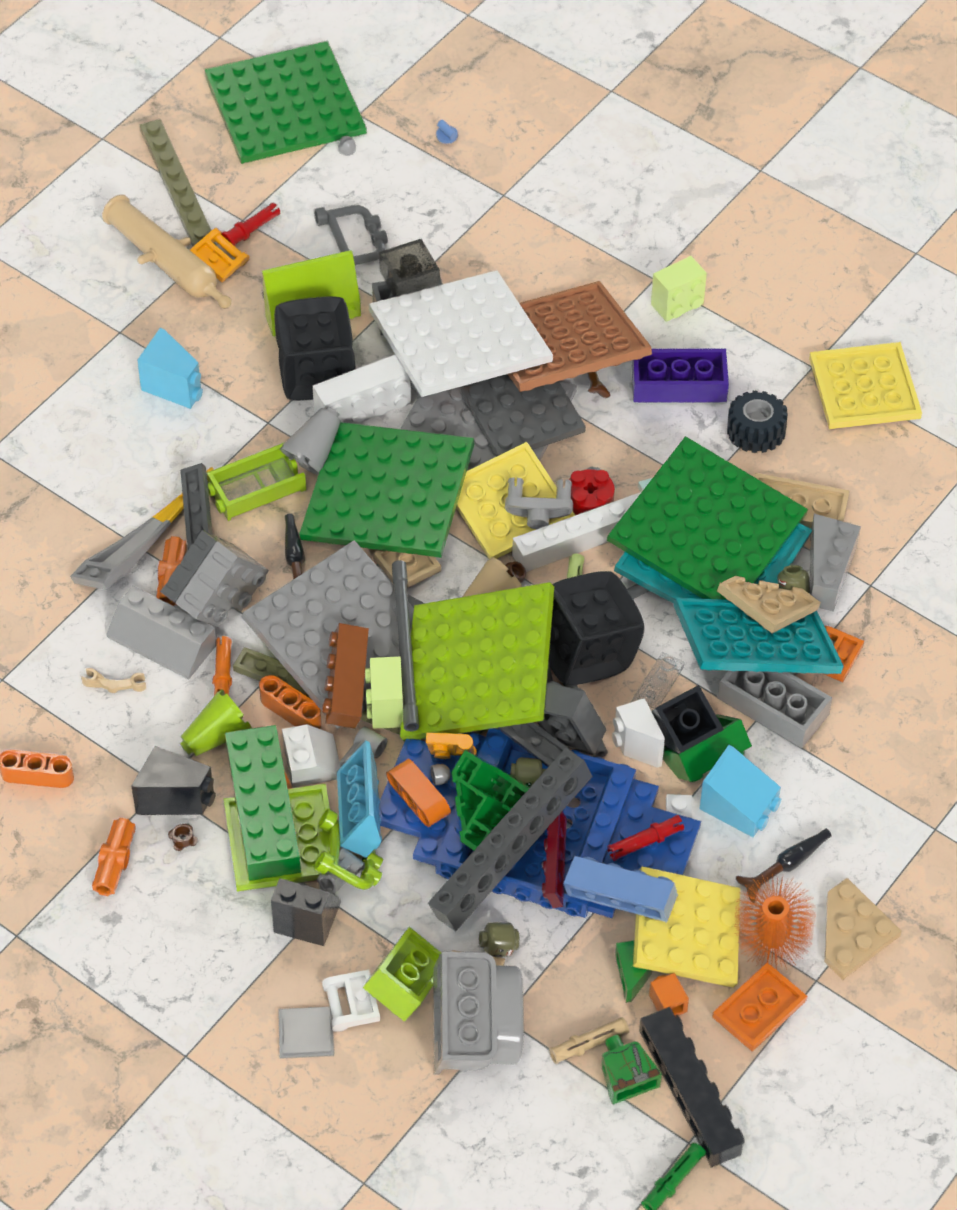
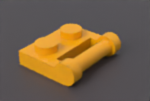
(216, 258)
(446, 744)

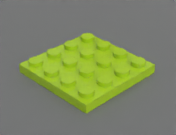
(307, 807)

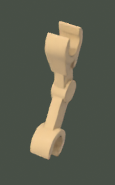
(112, 685)

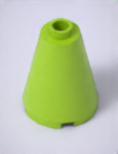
(212, 723)

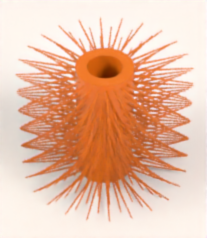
(774, 922)

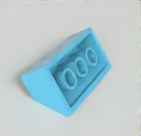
(359, 802)

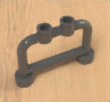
(372, 223)

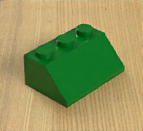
(702, 757)

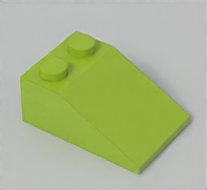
(404, 974)

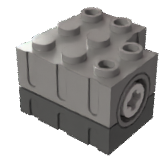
(214, 579)

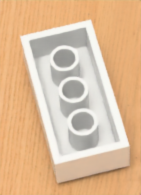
(365, 391)

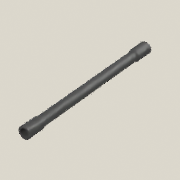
(410, 710)

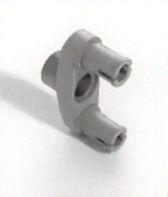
(538, 510)

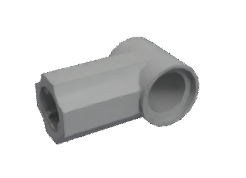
(376, 741)
(347, 861)

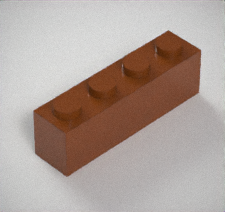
(346, 676)

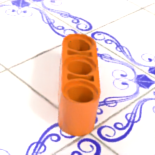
(285, 694)
(47, 774)
(418, 792)

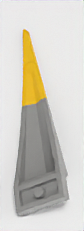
(119, 558)

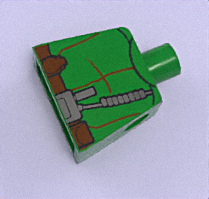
(628, 1070)

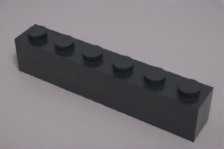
(691, 1087)

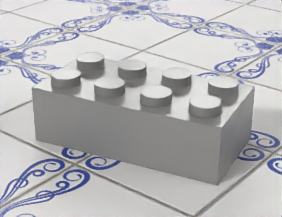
(777, 702)

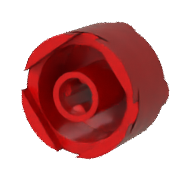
(591, 490)

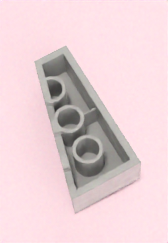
(831, 555)

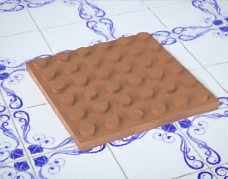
(583, 333)

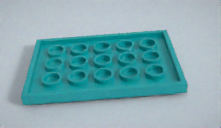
(733, 641)

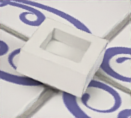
(679, 804)

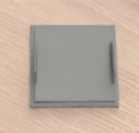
(305, 1032)

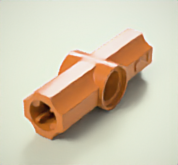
(172, 556)
(114, 857)

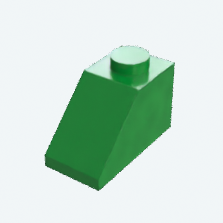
(631, 977)

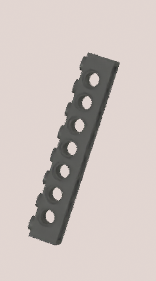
(510, 839)

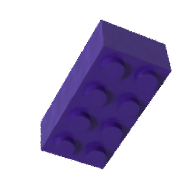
(681, 376)

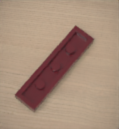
(555, 864)

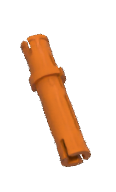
(222, 677)

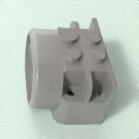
(476, 1012)

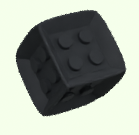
(312, 343)
(593, 628)

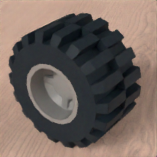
(757, 421)

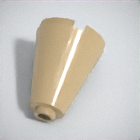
(492, 578)

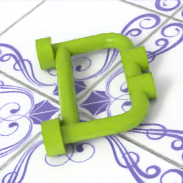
(329, 861)

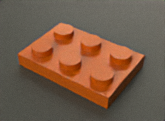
(759, 1006)

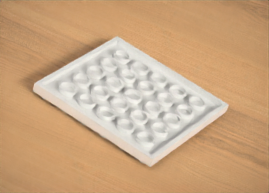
(460, 333)

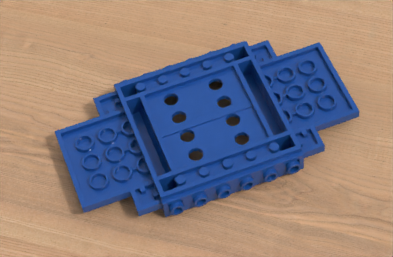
(609, 810)

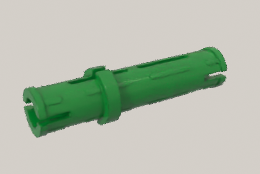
(666, 1186)

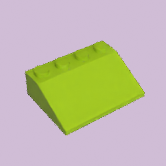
(317, 277)

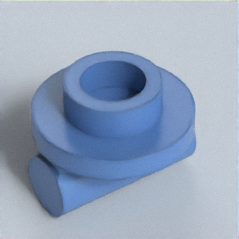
(446, 133)

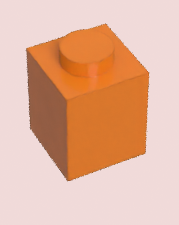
(668, 992)

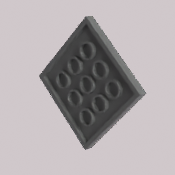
(521, 417)

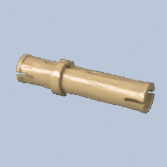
(561, 1051)

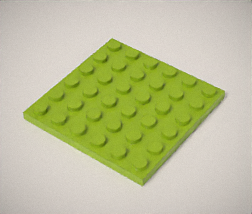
(481, 660)

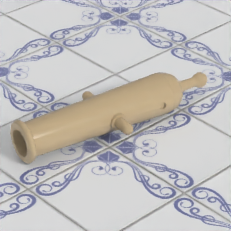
(162, 249)

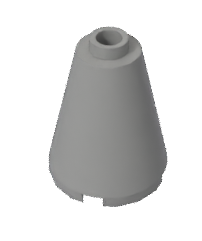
(313, 440)

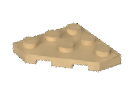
(768, 603)
(854, 929)

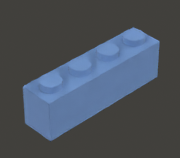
(621, 888)

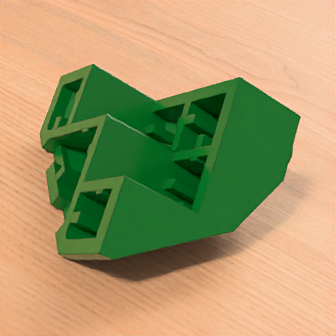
(483, 796)

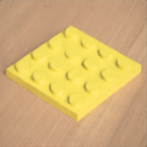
(865, 385)
(485, 493)
(697, 937)

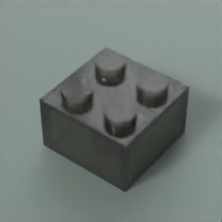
(409, 268)

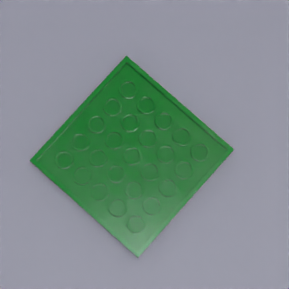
(285, 102)
(388, 489)
(706, 522)

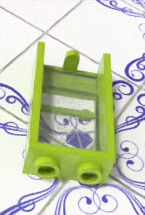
(254, 481)

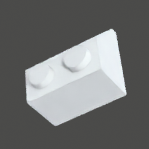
(638, 733)
(310, 755)

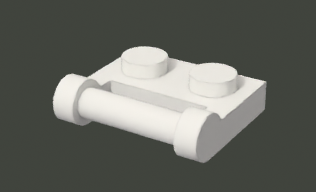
(361, 1003)

